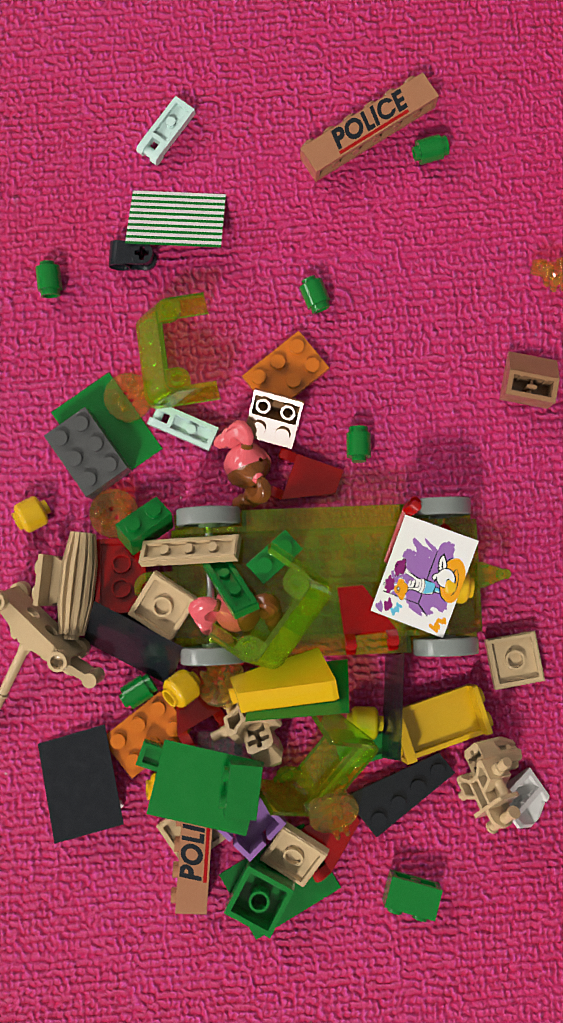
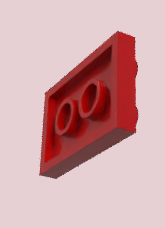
(116, 575)

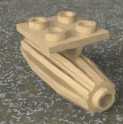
(69, 583)

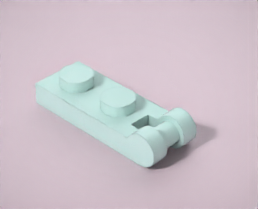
(166, 130)
(185, 427)

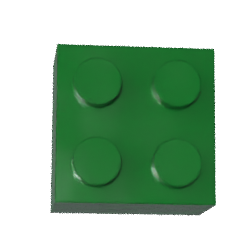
(259, 897)

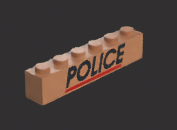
(369, 126)
(191, 869)

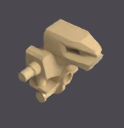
(257, 735)
(488, 779)

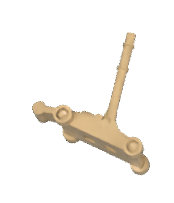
(40, 634)

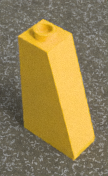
(297, 682)

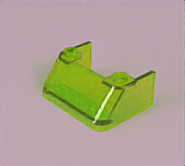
(164, 385)
(310, 596)
(328, 767)

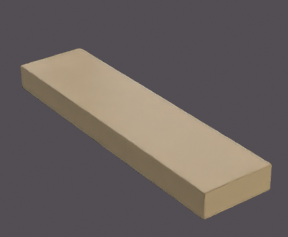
(190, 550)

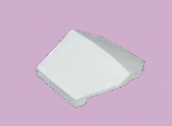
(530, 799)

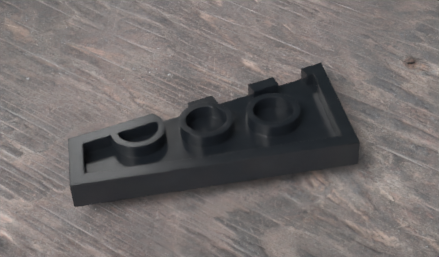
(393, 796)

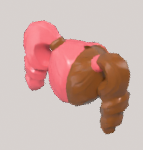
(245, 465)
(208, 610)

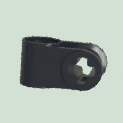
(127, 256)

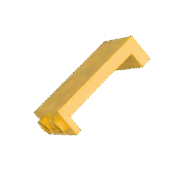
(443, 721)

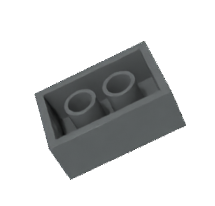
(88, 453)

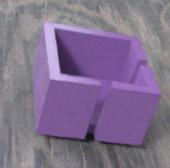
(255, 839)

